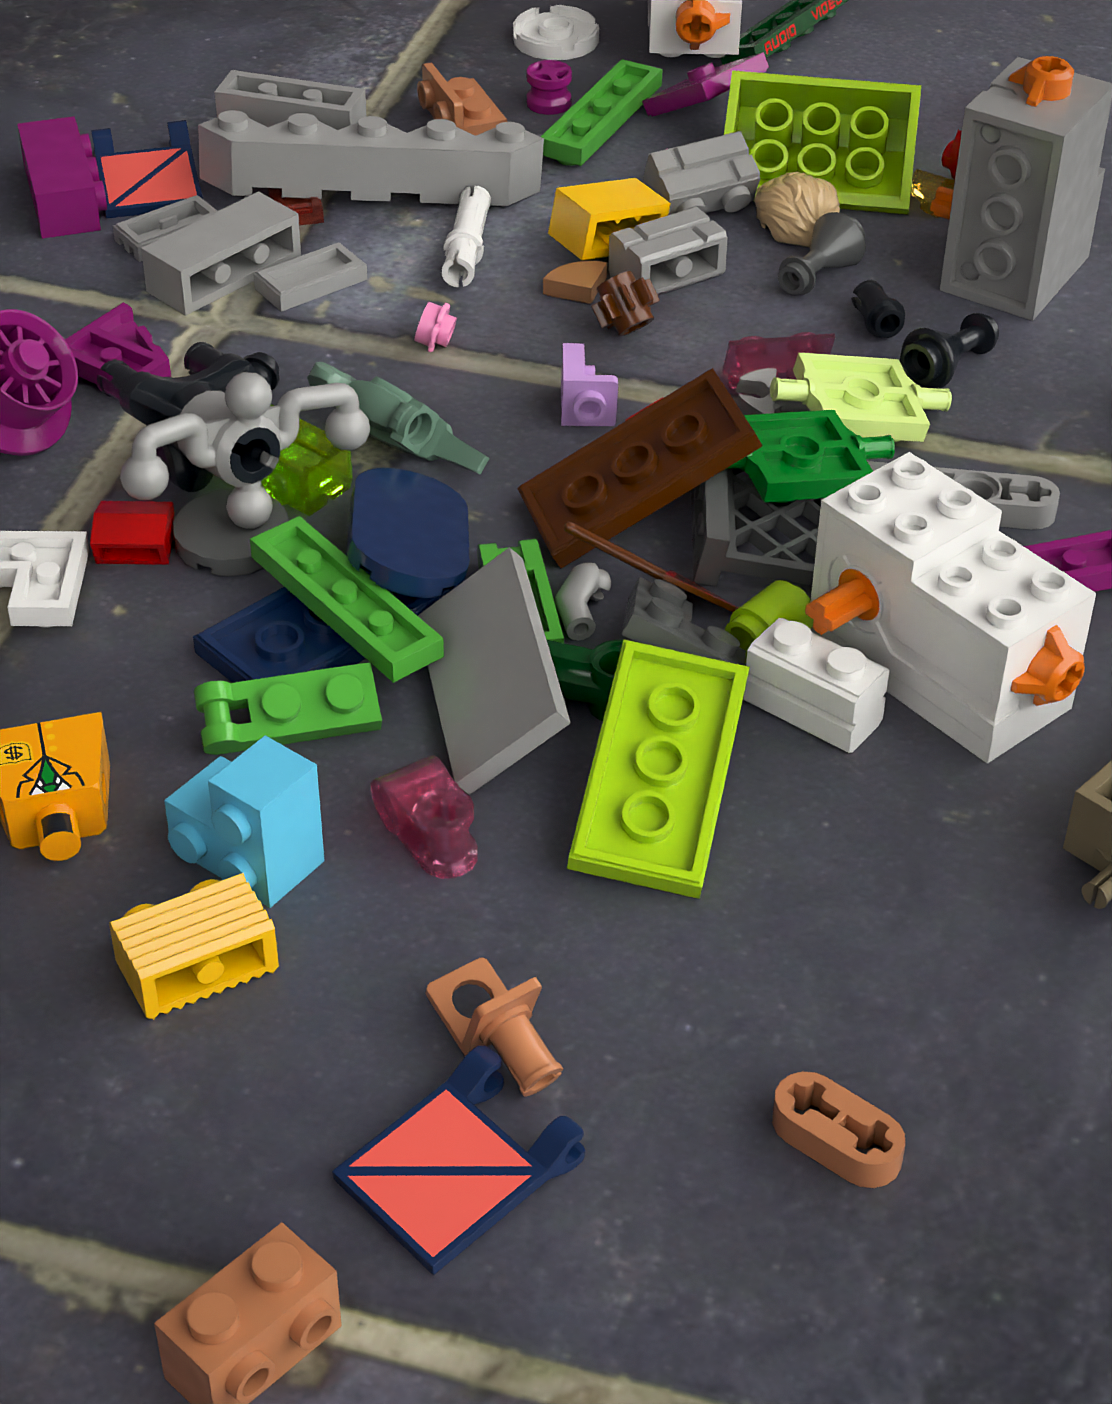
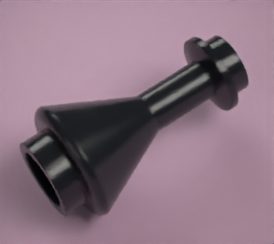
(932, 355)

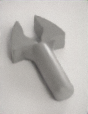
(759, 383)

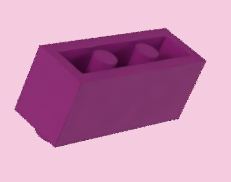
(62, 177)

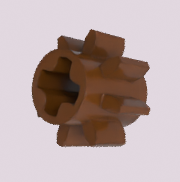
(625, 303)

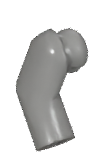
(572, 599)

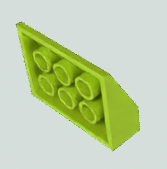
(830, 129)

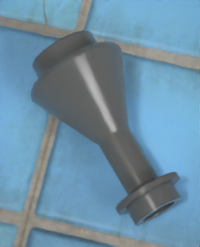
(835, 243)

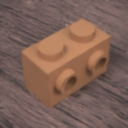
(250, 1321)

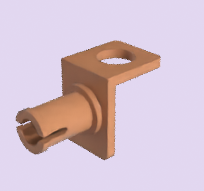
(498, 1023)

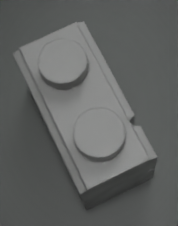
(705, 174)
(670, 250)

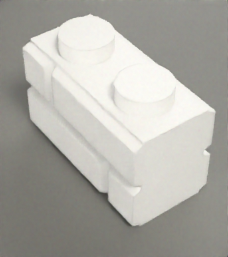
(816, 684)

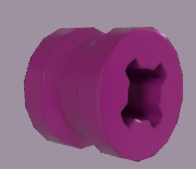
(549, 87)

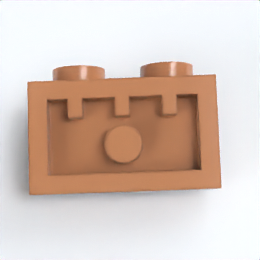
(458, 101)

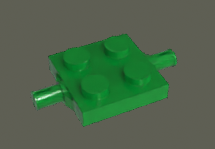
(808, 455)

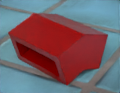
(132, 532)

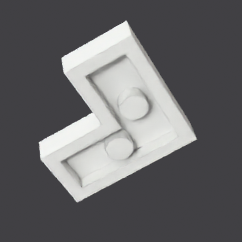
(44, 575)

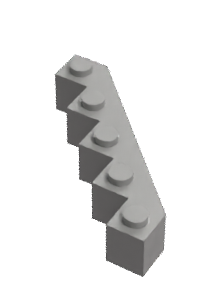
(369, 159)

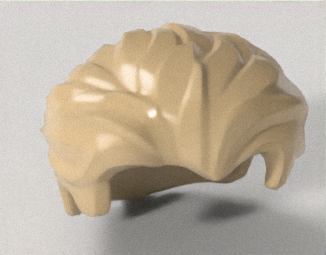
(793, 206)

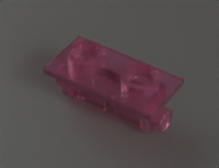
(780, 353)

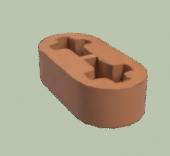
(838, 1129)

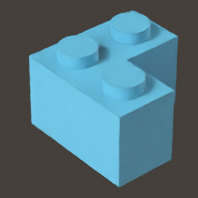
(251, 819)

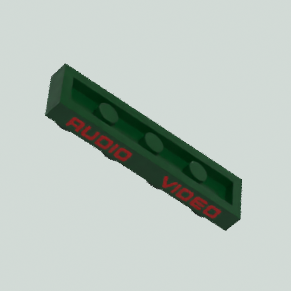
(782, 26)

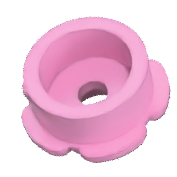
(435, 326)

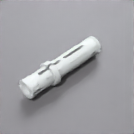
(465, 241)

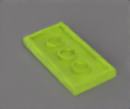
(659, 769)

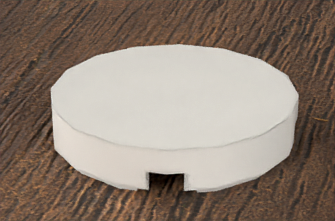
(556, 34)

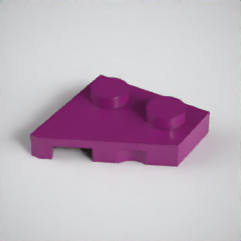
(117, 338)

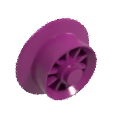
(35, 383)

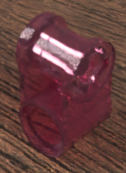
(428, 816)

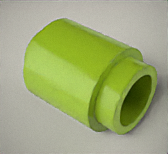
(762, 610)

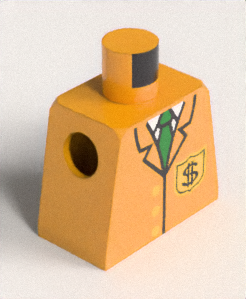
(54, 784)

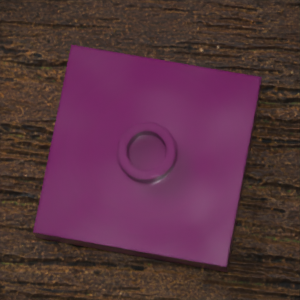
(702, 85)

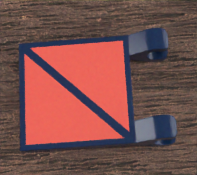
(148, 177)
(450, 1170)

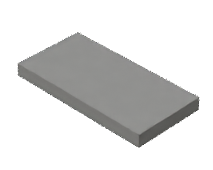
(496, 672)

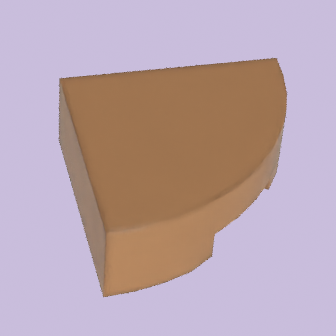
(575, 281)

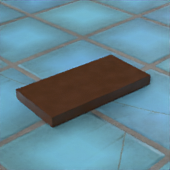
(639, 466)

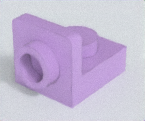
(585, 396)

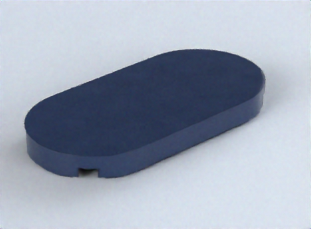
(408, 532)

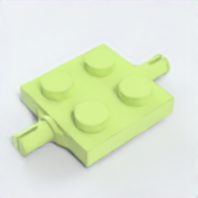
(866, 393)

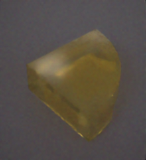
(924, 188)

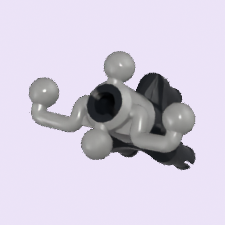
(221, 427)

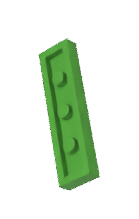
(600, 112)
(347, 599)

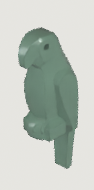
(402, 420)

